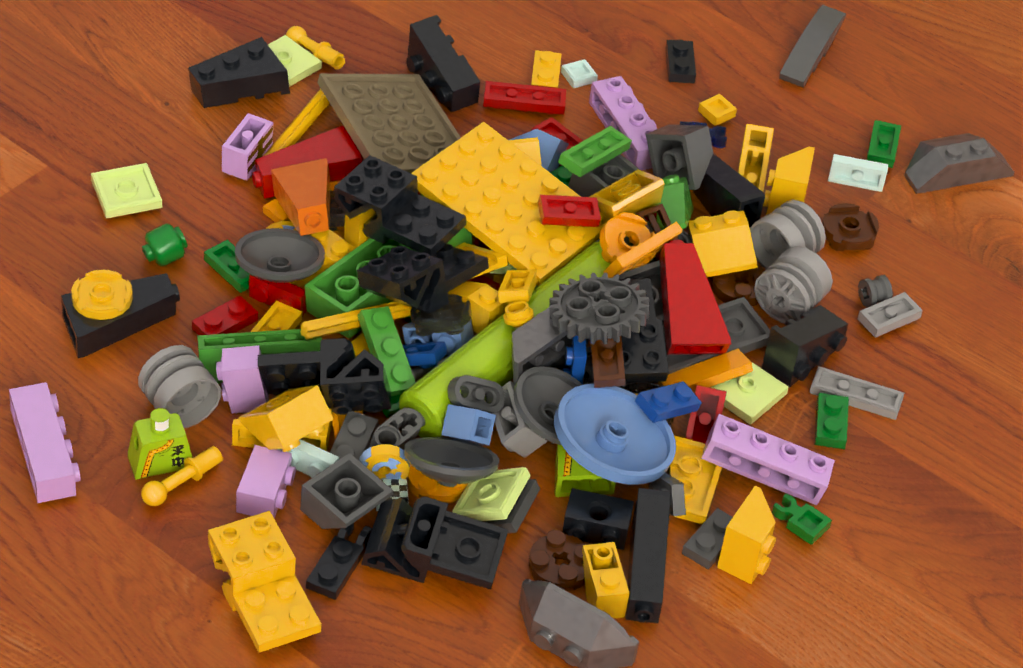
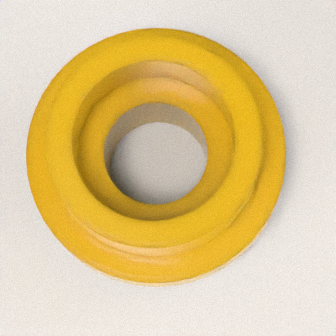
(518, 314)

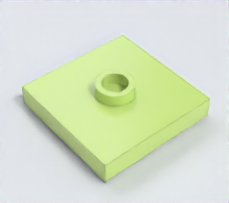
(295, 59)
(126, 190)
(752, 394)
(492, 496)

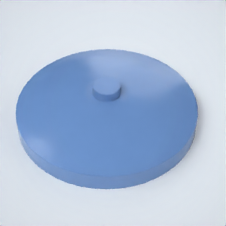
(613, 435)

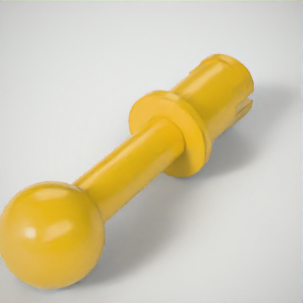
(320, 50)
(155, 492)

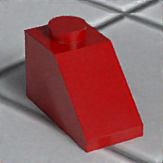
(704, 418)

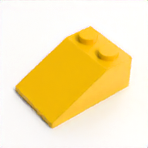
(630, 194)

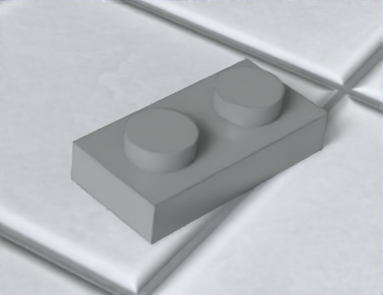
(890, 314)

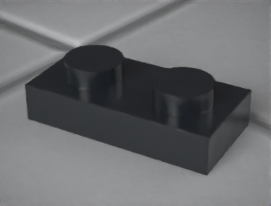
(680, 61)

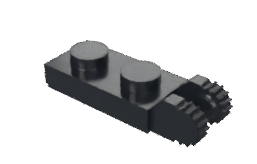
(338, 562)

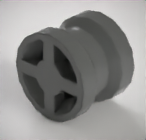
(874, 290)

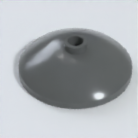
(279, 255)
(538, 396)
(451, 460)

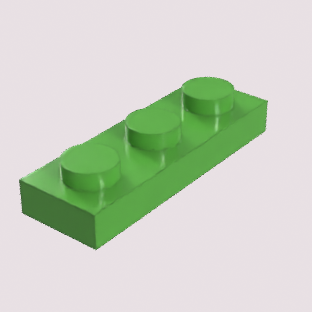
(594, 151)
(387, 347)

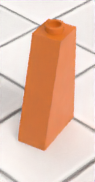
(304, 194)

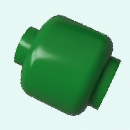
(164, 245)

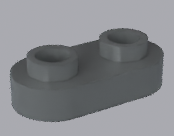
(474, 392)

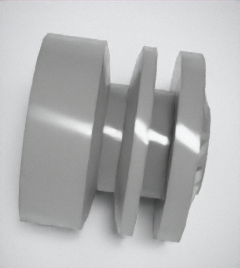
(784, 228)
(793, 284)
(180, 384)

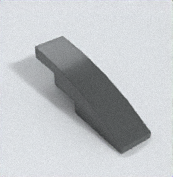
(812, 45)

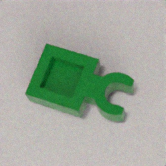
(803, 521)

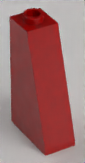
(334, 145)
(689, 306)

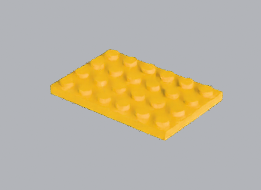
(499, 196)

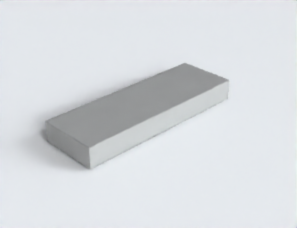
(861, 393)

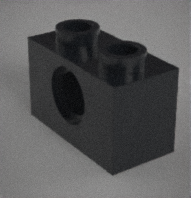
(598, 518)

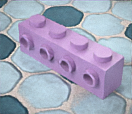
(619, 108)
(43, 442)
(768, 459)

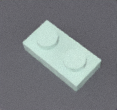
(858, 172)
(311, 459)

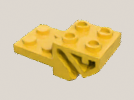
(262, 581)

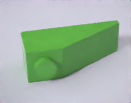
(676, 201)

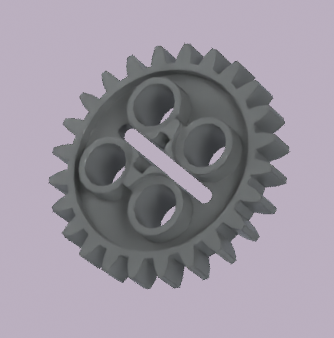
(599, 308)

